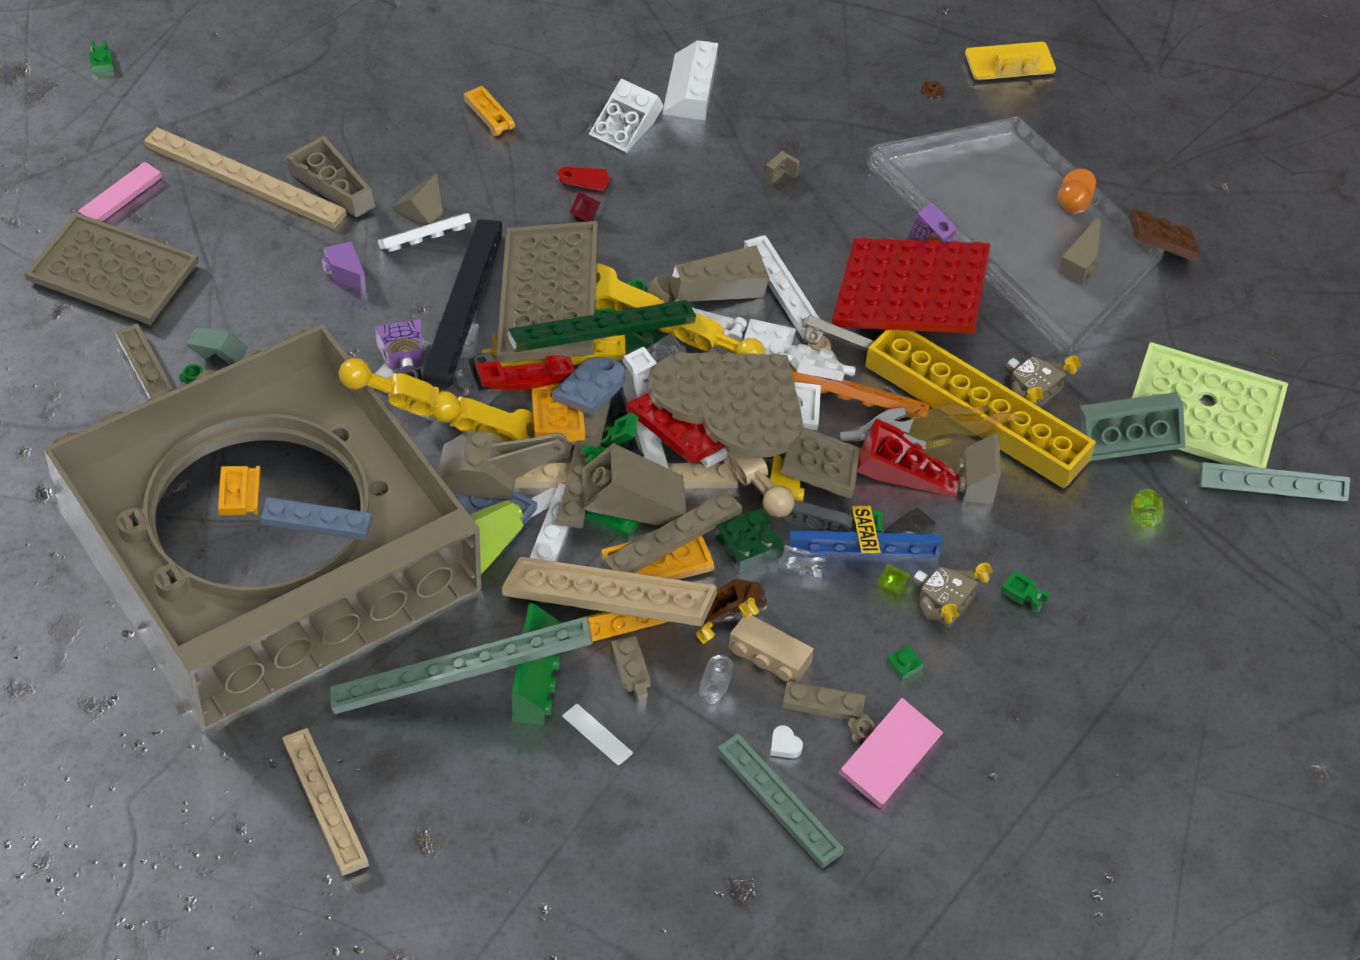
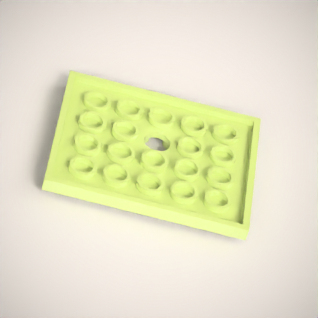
(1245, 410)

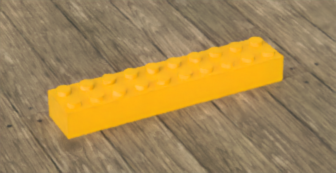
(943, 379)

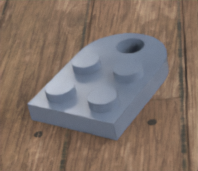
(591, 385)

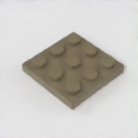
(822, 462)

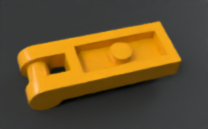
(489, 110)

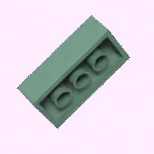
(1134, 425)

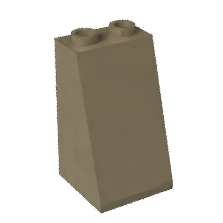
(632, 488)

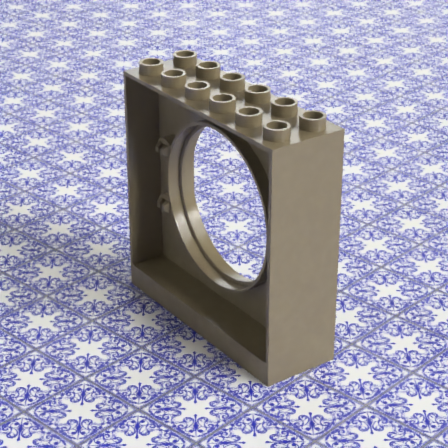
(245, 644)

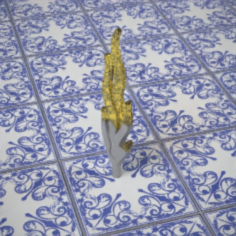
(934, 423)

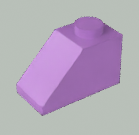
(344, 265)

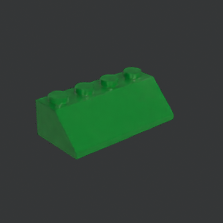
(535, 678)

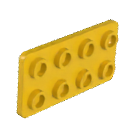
(1010, 60)

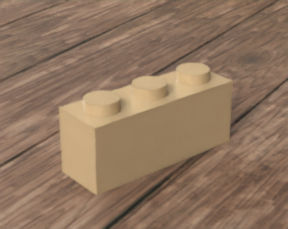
(770, 648)

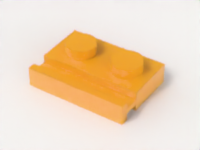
(239, 490)

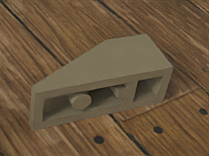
(1081, 257)

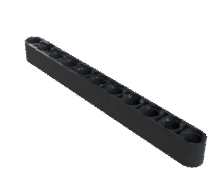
(462, 303)

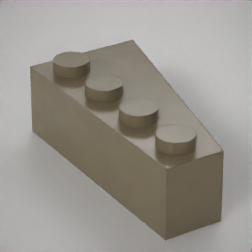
(330, 175)

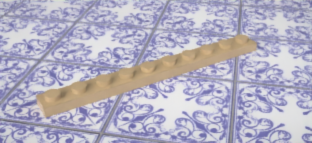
(245, 178)
(694, 475)

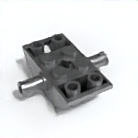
(465, 380)

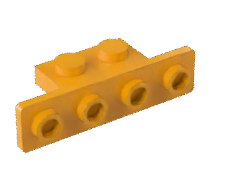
(610, 624)

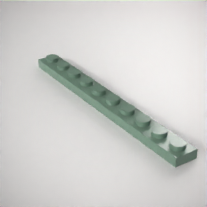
(461, 665)

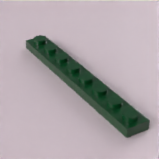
(601, 325)

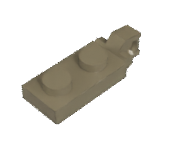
(631, 667)

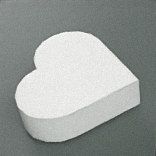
(785, 743)

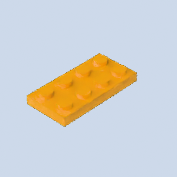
(554, 417)
(679, 564)

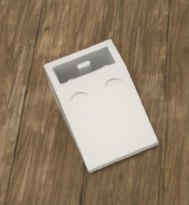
(626, 116)

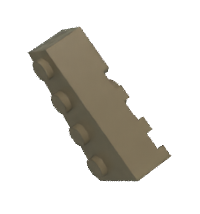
(721, 277)

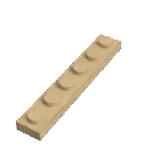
(325, 802)

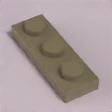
(823, 701)

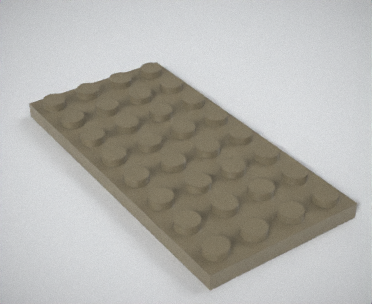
(547, 279)

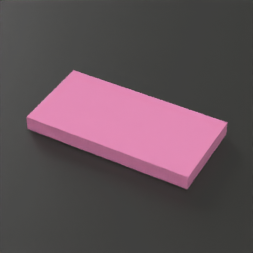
(890, 752)

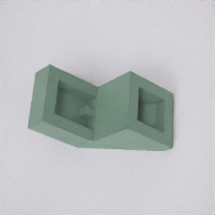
(210, 341)

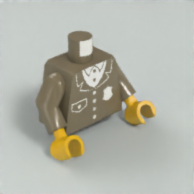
(1039, 379)
(949, 591)

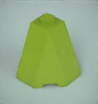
(497, 528)

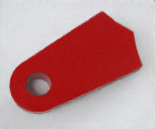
(586, 178)

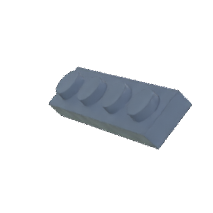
(316, 518)

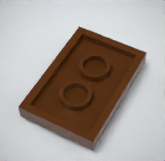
(1164, 234)

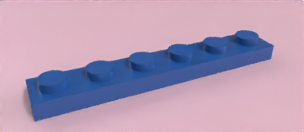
(848, 543)

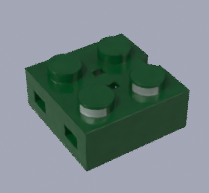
(742, 548)

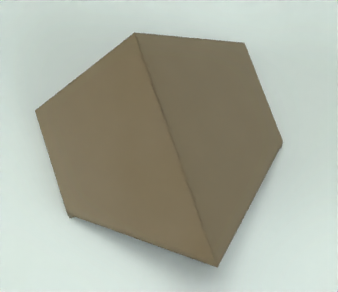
(422, 202)

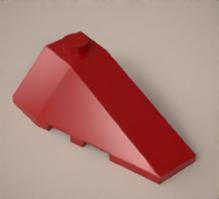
(896, 460)

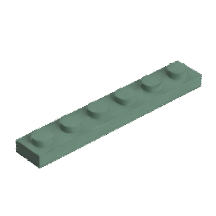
(1274, 482)
(780, 800)

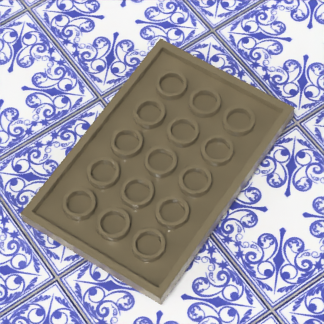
(112, 268)

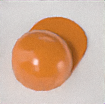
(1076, 191)

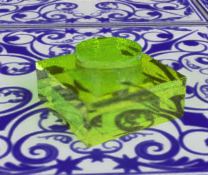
(893, 580)

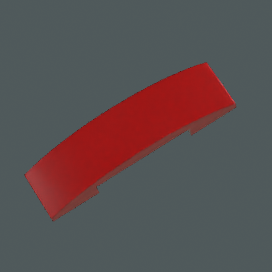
(525, 377)

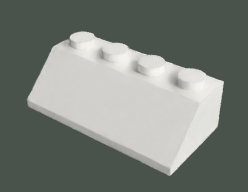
(691, 81)

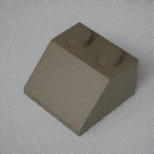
(980, 470)

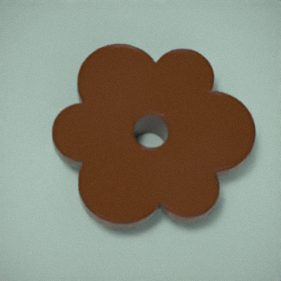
(932, 89)

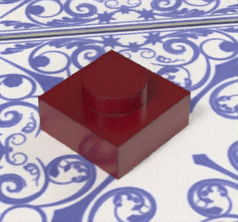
(584, 207)

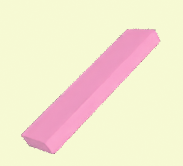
(121, 192)

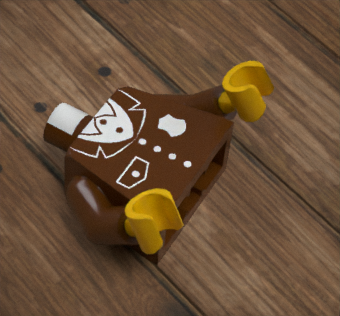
(732, 603)

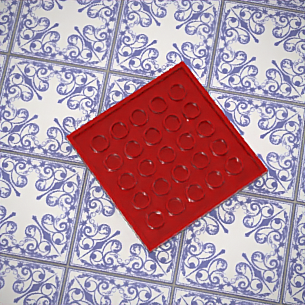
(912, 285)

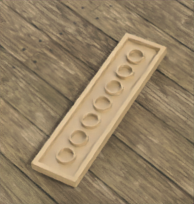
(610, 591)

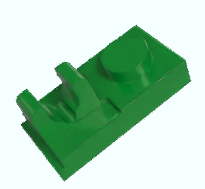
(618, 525)

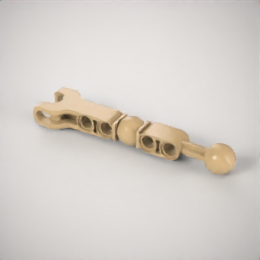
(777, 500)

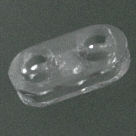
(715, 680)

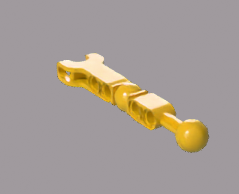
(702, 334)
(425, 400)

